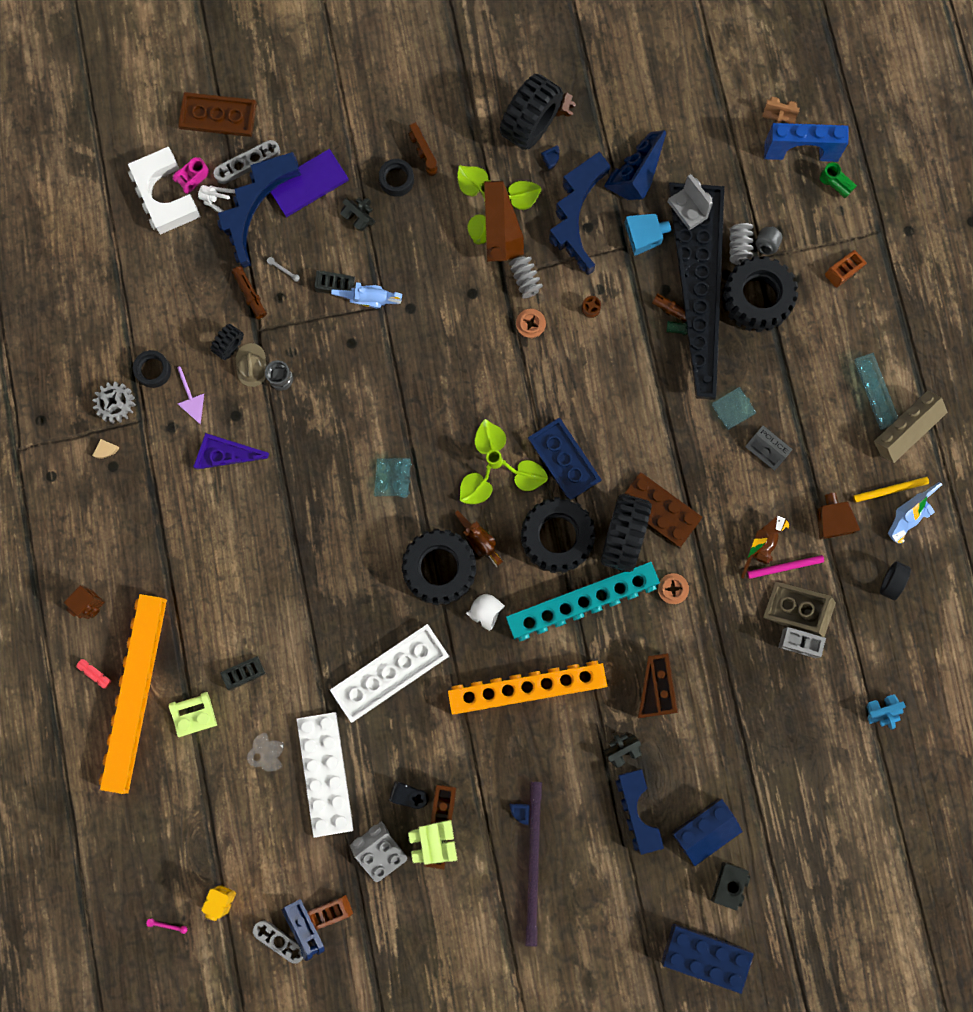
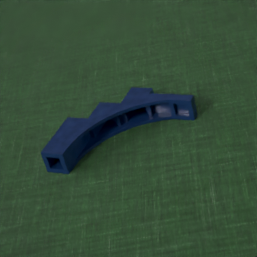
(265, 178)
(579, 184)

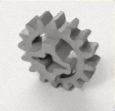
(117, 394)

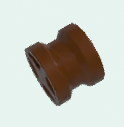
(591, 302)

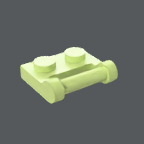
(196, 720)

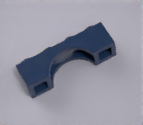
(646, 837)

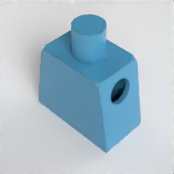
(645, 232)

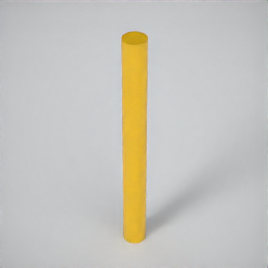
(890, 489)

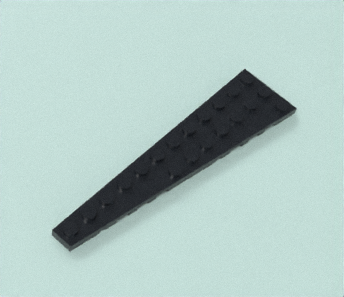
(700, 276)

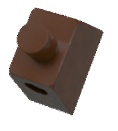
(836, 518)

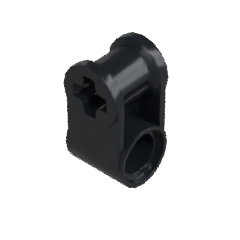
(404, 795)

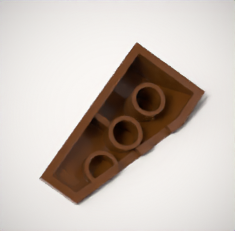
(503, 231)

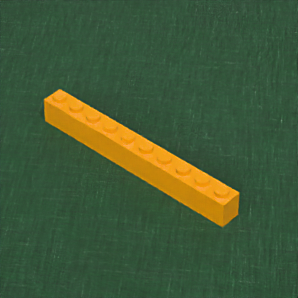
(133, 694)

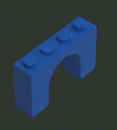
(784, 136)

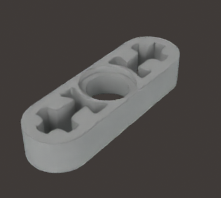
(263, 938)

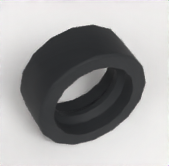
(396, 164)
(145, 356)
(895, 580)

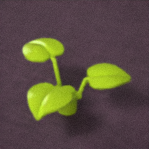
(471, 180)
(489, 441)

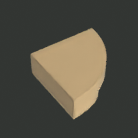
(105, 449)

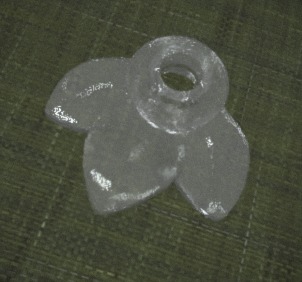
(268, 751)

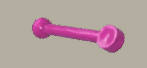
(151, 922)

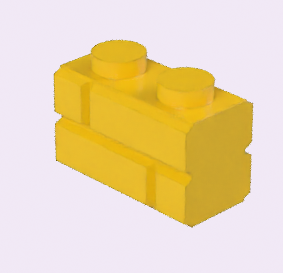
(218, 902)

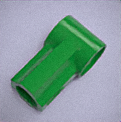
(838, 181)

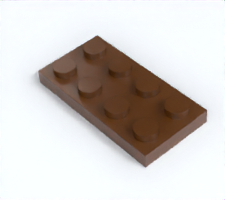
(217, 114)
(668, 514)

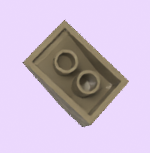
(800, 609)

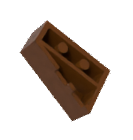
(658, 689)

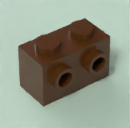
(83, 603)

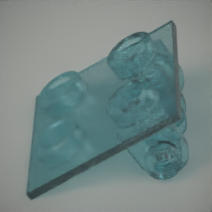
(393, 477)

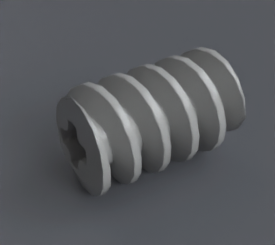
(739, 243)
(524, 276)

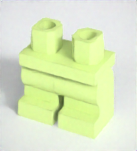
(432, 843)

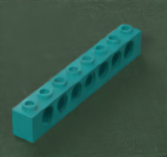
(645, 572)

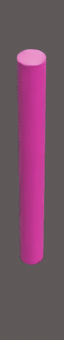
(785, 566)

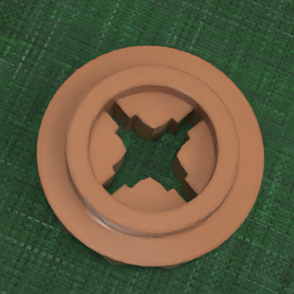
(526, 316)
(678, 581)

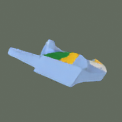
(369, 296)
(911, 514)

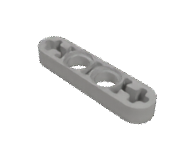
(245, 159)

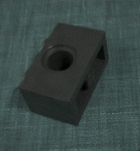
(722, 895)

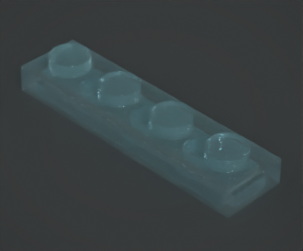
(876, 390)

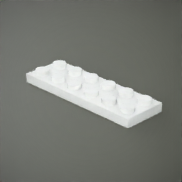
(389, 673)
(325, 774)

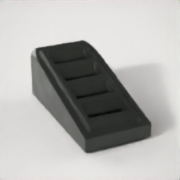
(335, 277)
(225, 674)

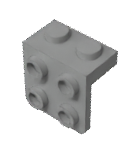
(378, 852)

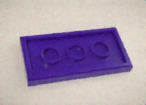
(316, 179)

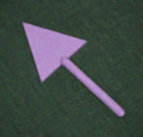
(193, 405)

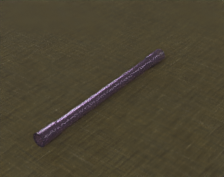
(531, 928)

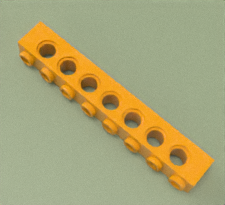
(596, 681)

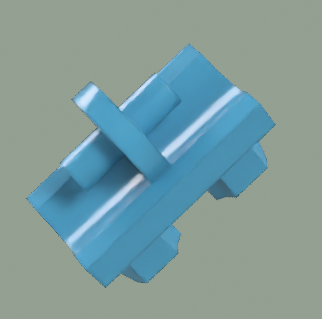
(886, 715)

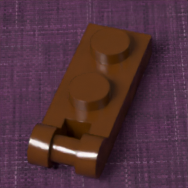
(423, 149)

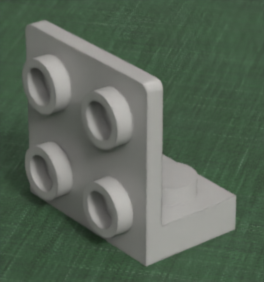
(691, 203)

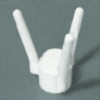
(210, 194)

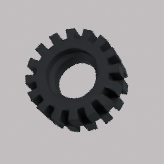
(227, 341)

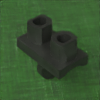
(352, 208)
(621, 746)

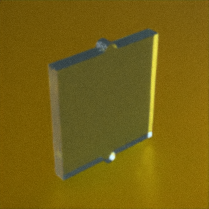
(733, 408)

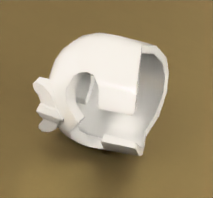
(486, 610)

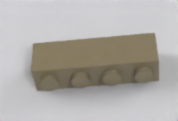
(911, 426)

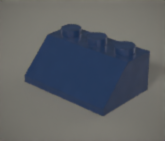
(707, 831)

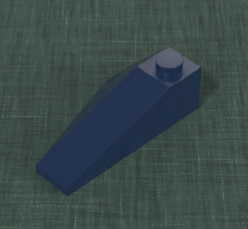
(639, 169)

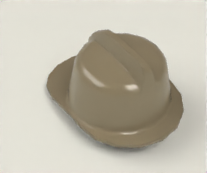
(251, 364)

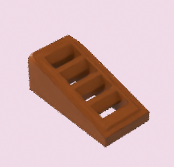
(837, 277)
(341, 902)

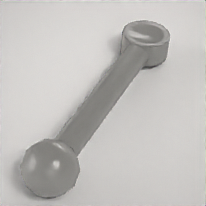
(271, 261)

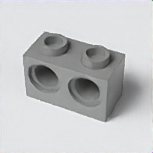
(802, 642)

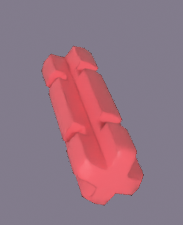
(93, 673)

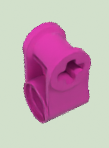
(191, 176)

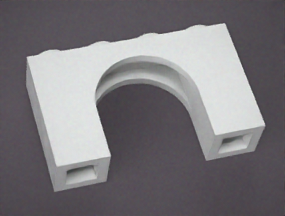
(145, 174)

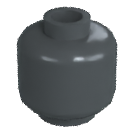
(768, 240)

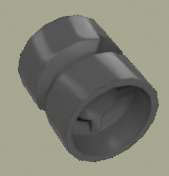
(279, 375)

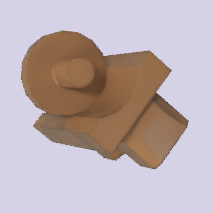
(781, 112)

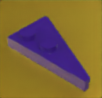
(221, 452)

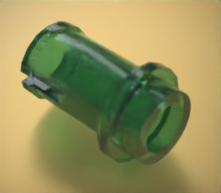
(677, 327)

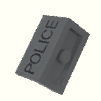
(768, 448)

